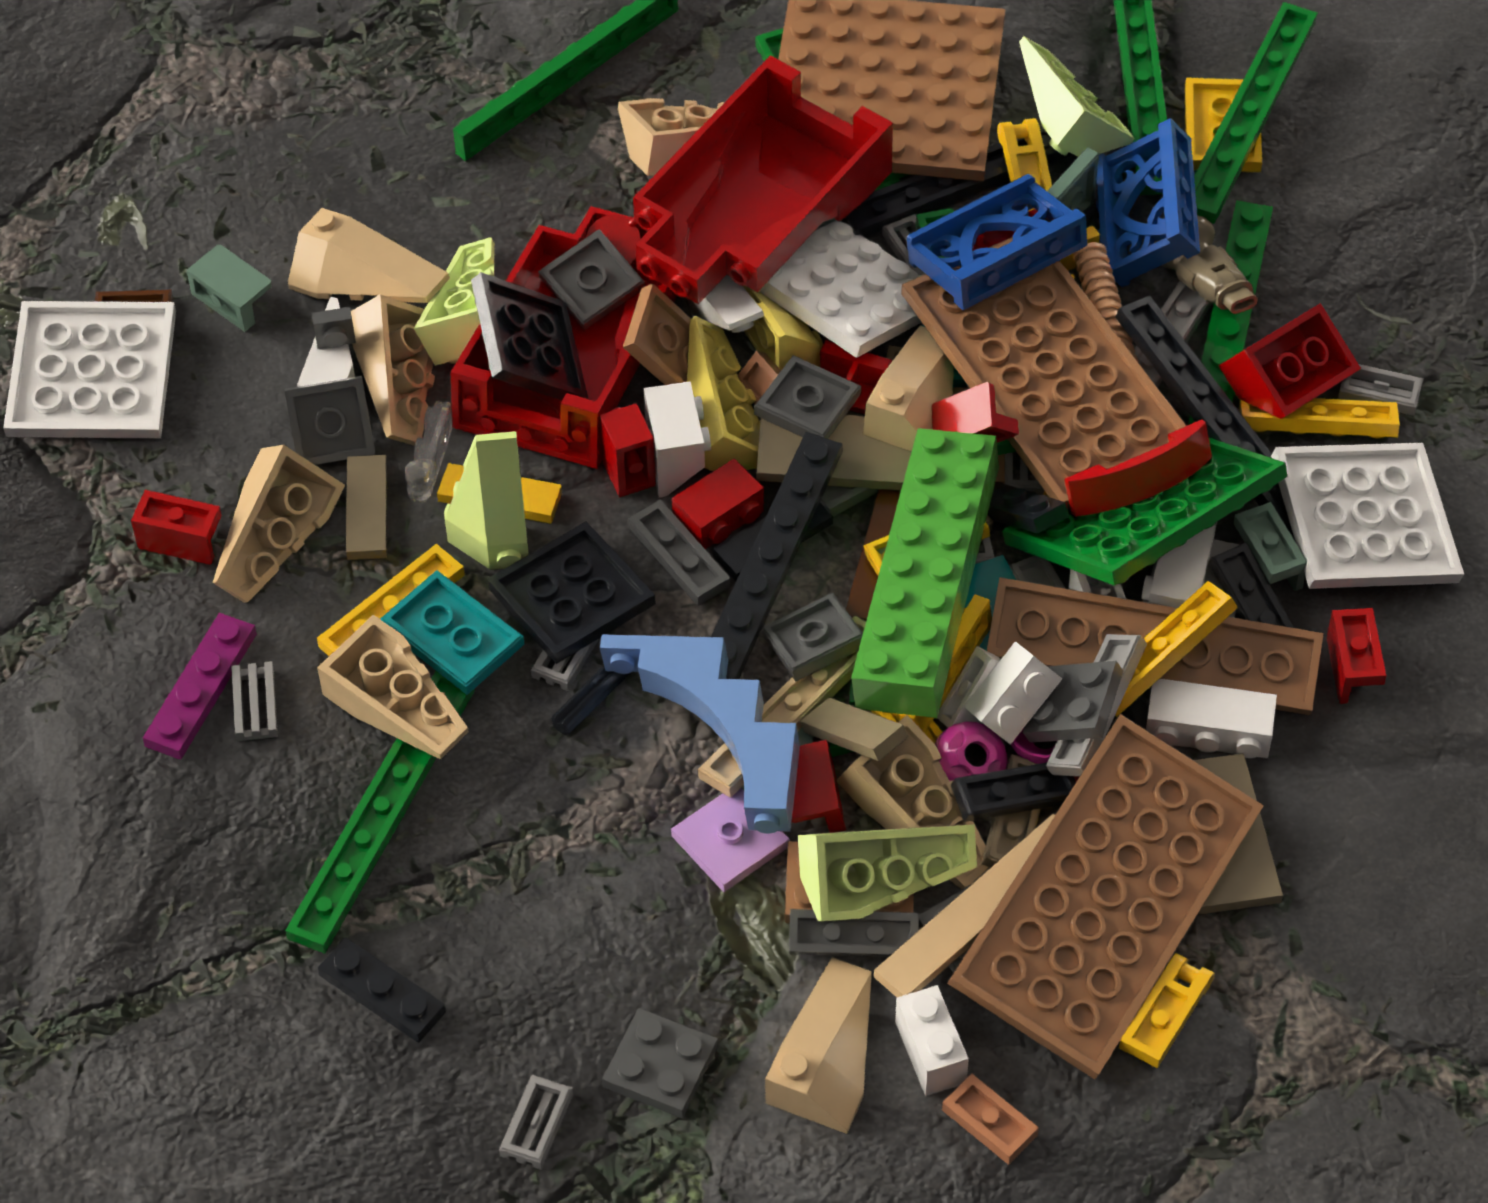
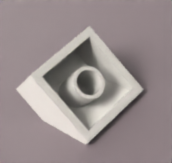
(678, 438)

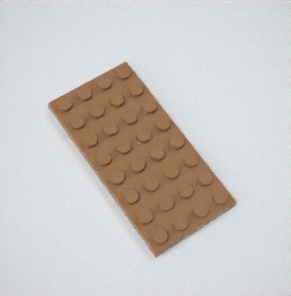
(1052, 370)
(1106, 896)

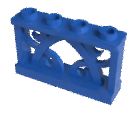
(1169, 155)
(991, 270)

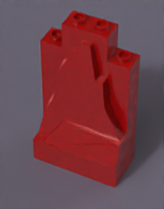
(756, 185)
(543, 423)

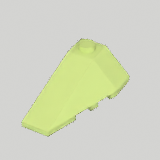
(1069, 109)
(452, 312)
(488, 503)
(867, 870)

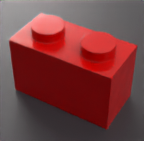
(627, 450)
(719, 503)

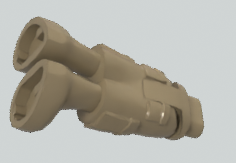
(1214, 274)

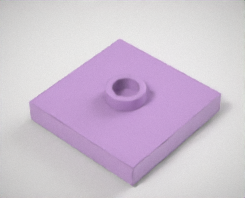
(722, 843)

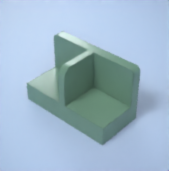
(228, 285)
(1272, 545)

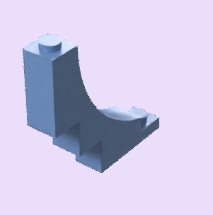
(694, 676)

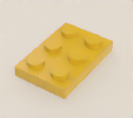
(1205, 109)

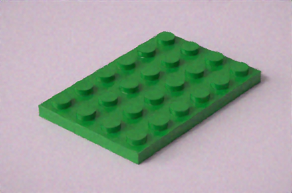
(1131, 537)

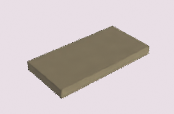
(862, 463)
(1251, 873)

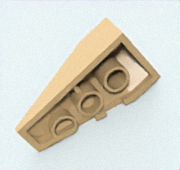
(659, 131)
(351, 259)
(394, 365)
(907, 391)
(274, 516)
(388, 688)
(909, 791)
(824, 1053)

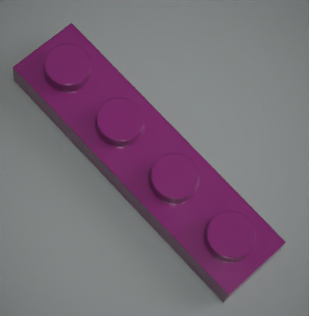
(199, 686)

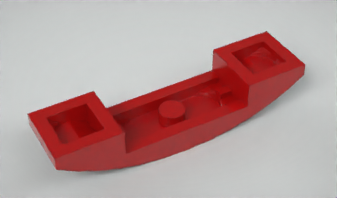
(1142, 476)

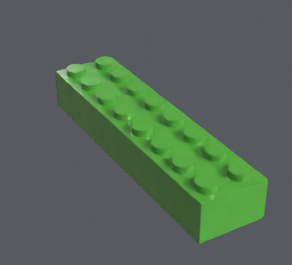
(925, 573)

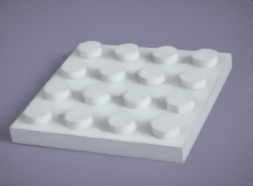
(845, 289)
(90, 369)
(1367, 515)

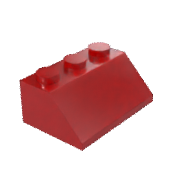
(1291, 364)

